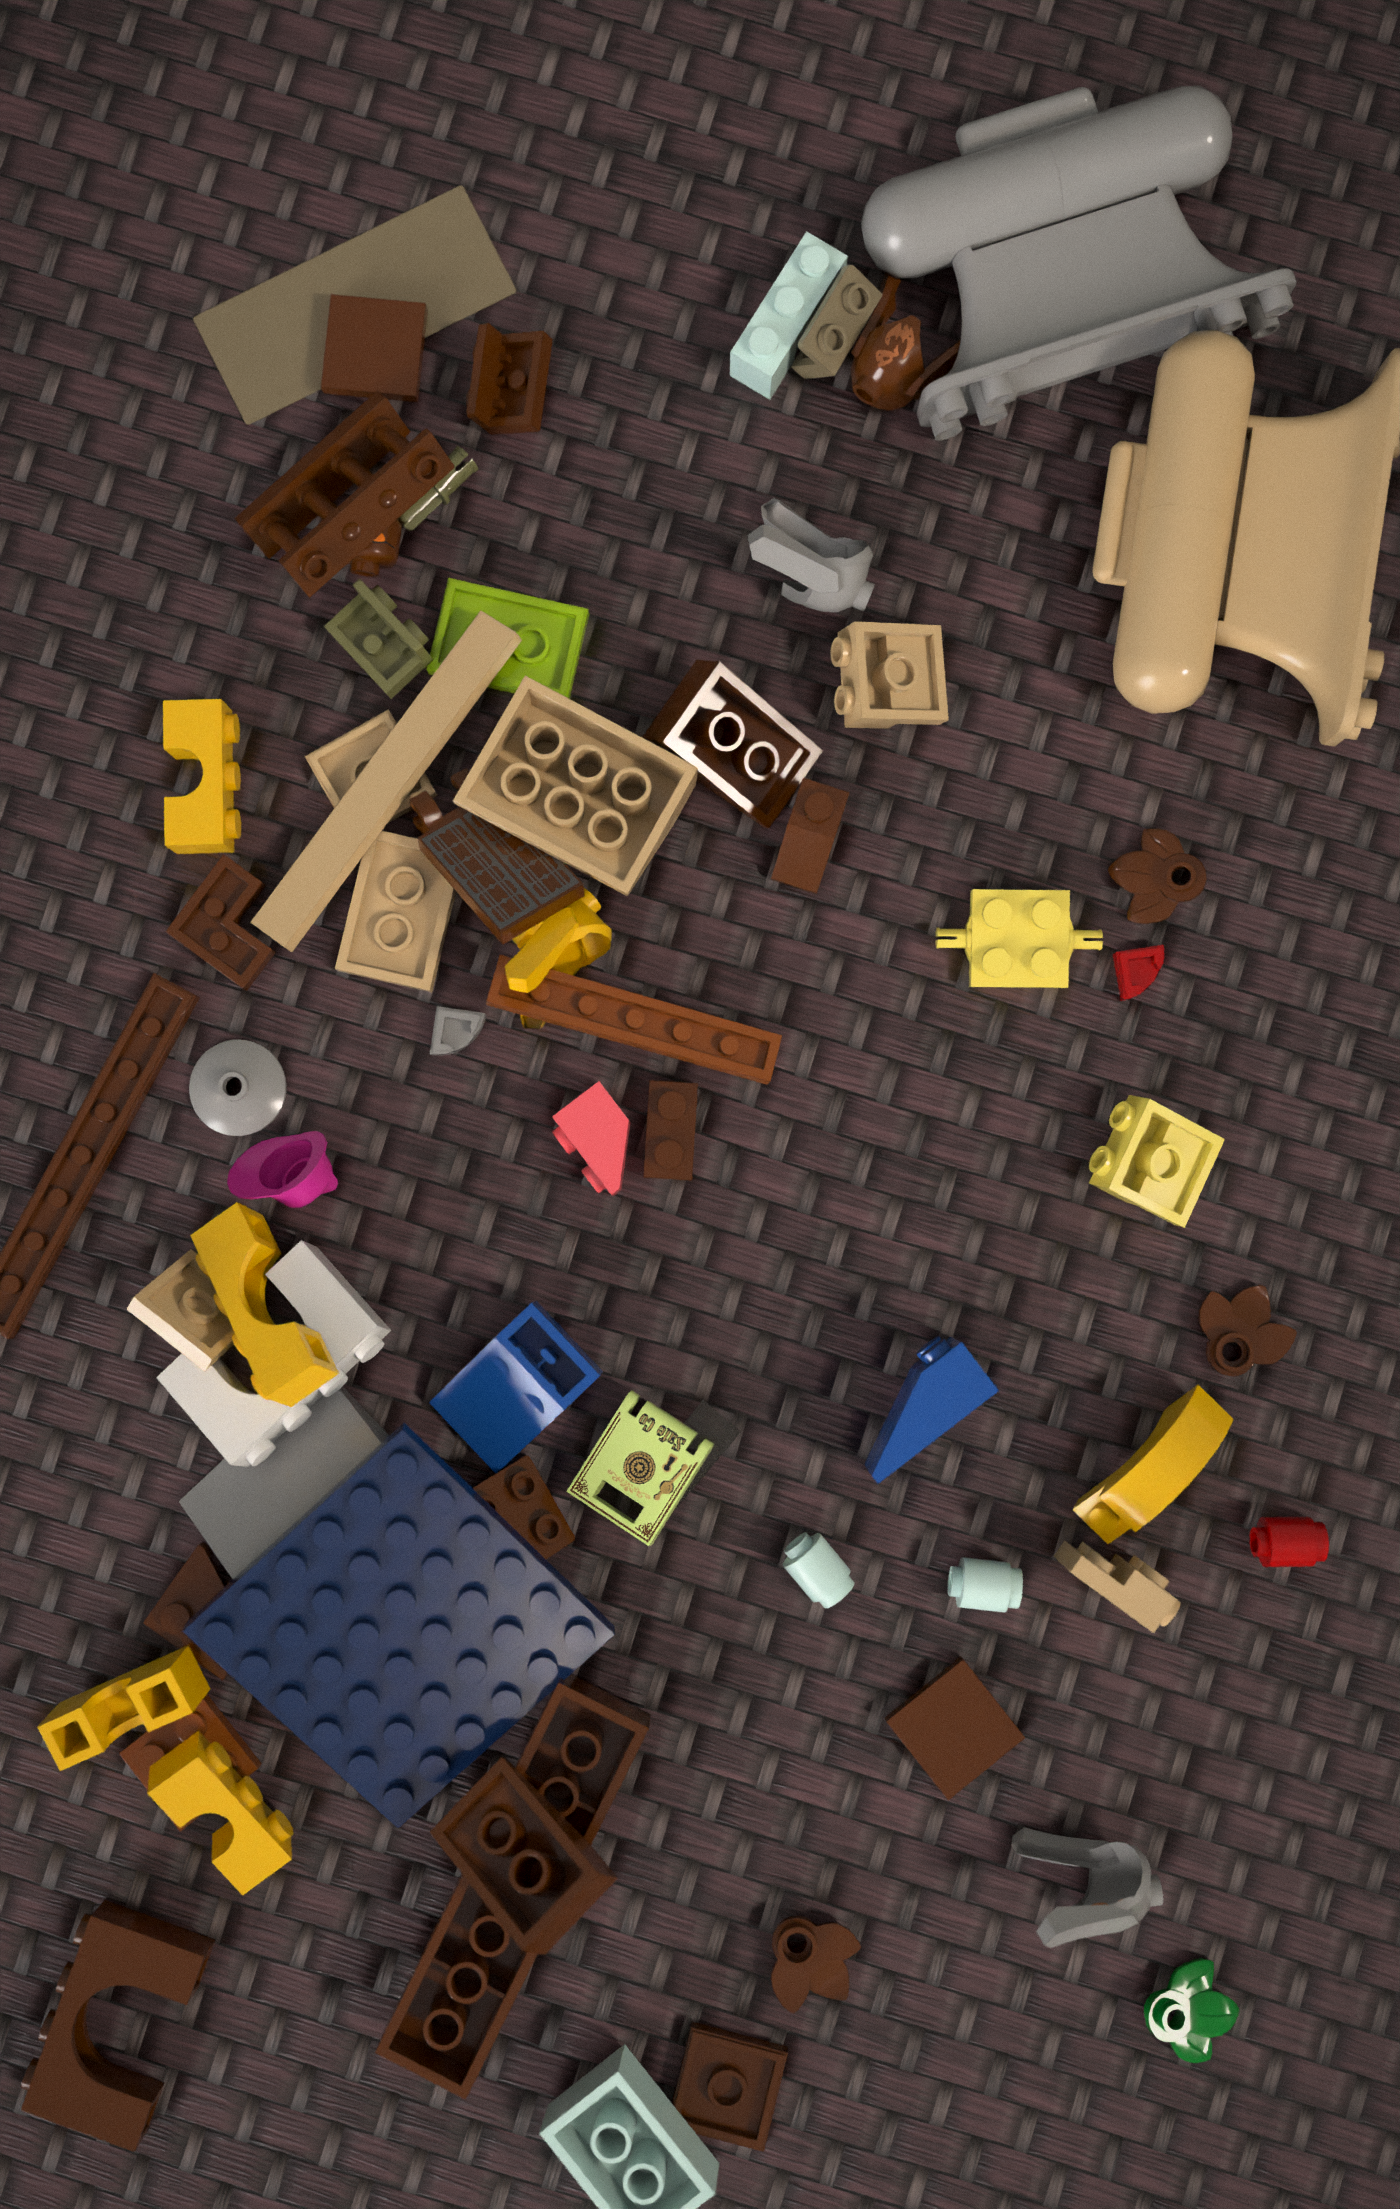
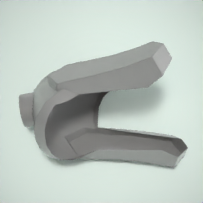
(827, 569)
(1117, 1889)

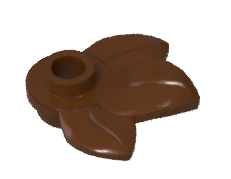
(1150, 876)
(1246, 1325)
(815, 1964)

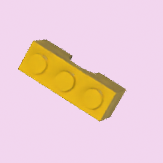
(207, 816)
(146, 1696)
(201, 1780)

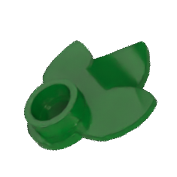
(1198, 2011)

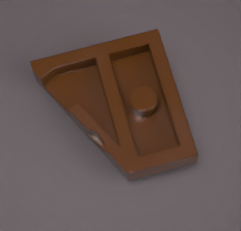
(185, 1596)

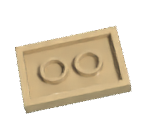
(396, 915)

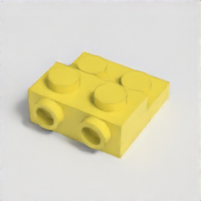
(1155, 1159)

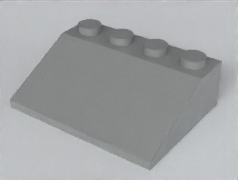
(251, 1506)

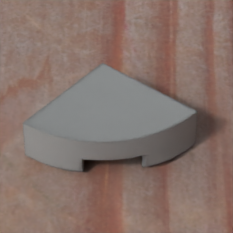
(454, 1030)

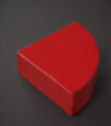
(1137, 969)

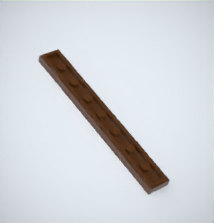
(89, 1146)

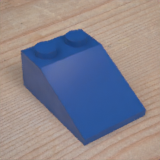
(932, 1400)

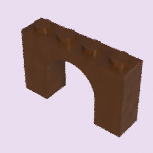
(71, 2078)

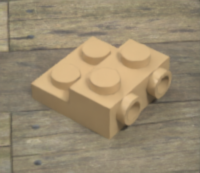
(890, 675)
(1129, 1586)

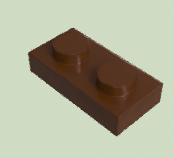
(670, 1130)

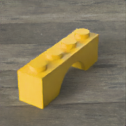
(236, 1255)

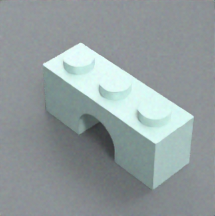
(773, 333)

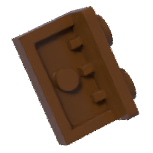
(508, 380)

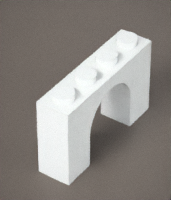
(245, 1423)

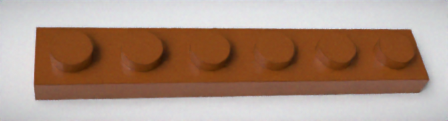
(641, 1023)

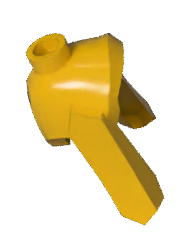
(558, 943)

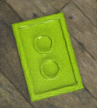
(548, 630)

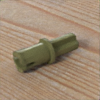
(440, 492)

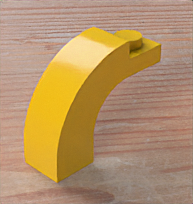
(1159, 1469)

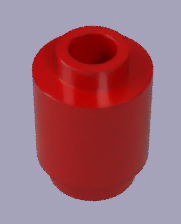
(1289, 1541)

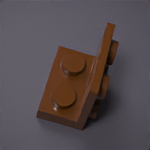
(527, 1506)

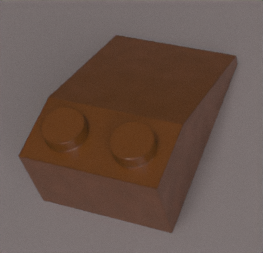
(735, 740)
(522, 1858)

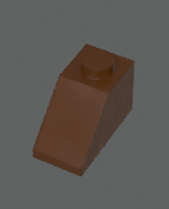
(809, 835)

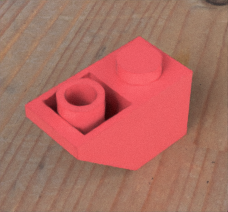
(598, 1133)

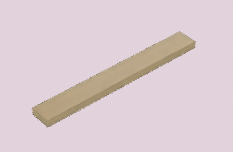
(386, 781)

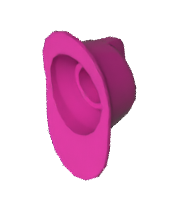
(285, 1169)

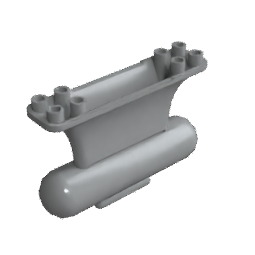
(1068, 244)

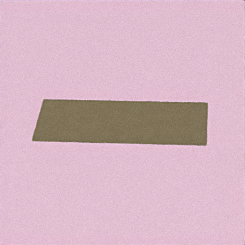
(275, 333)

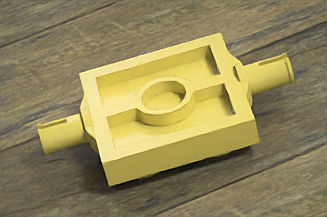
(1019, 938)

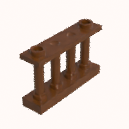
(326, 474)

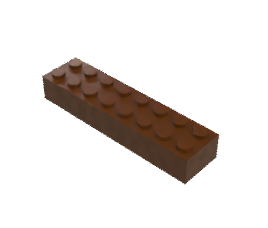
(471, 1961)

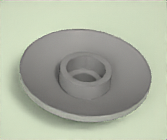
(261, 1092)

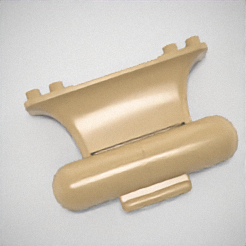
(1248, 535)

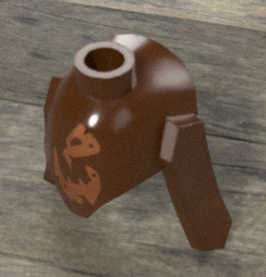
(889, 356)

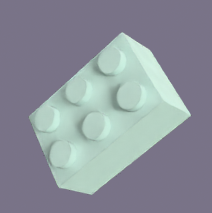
(628, 2140)

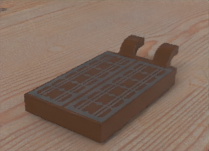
(492, 870)

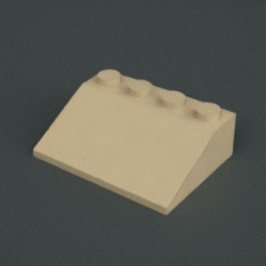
(577, 786)

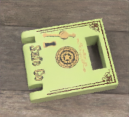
(643, 1460)

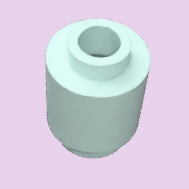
(818, 1569)
(985, 1585)

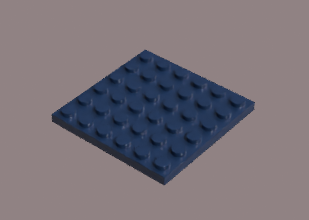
(400, 1626)

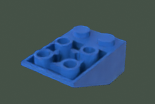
(516, 1386)

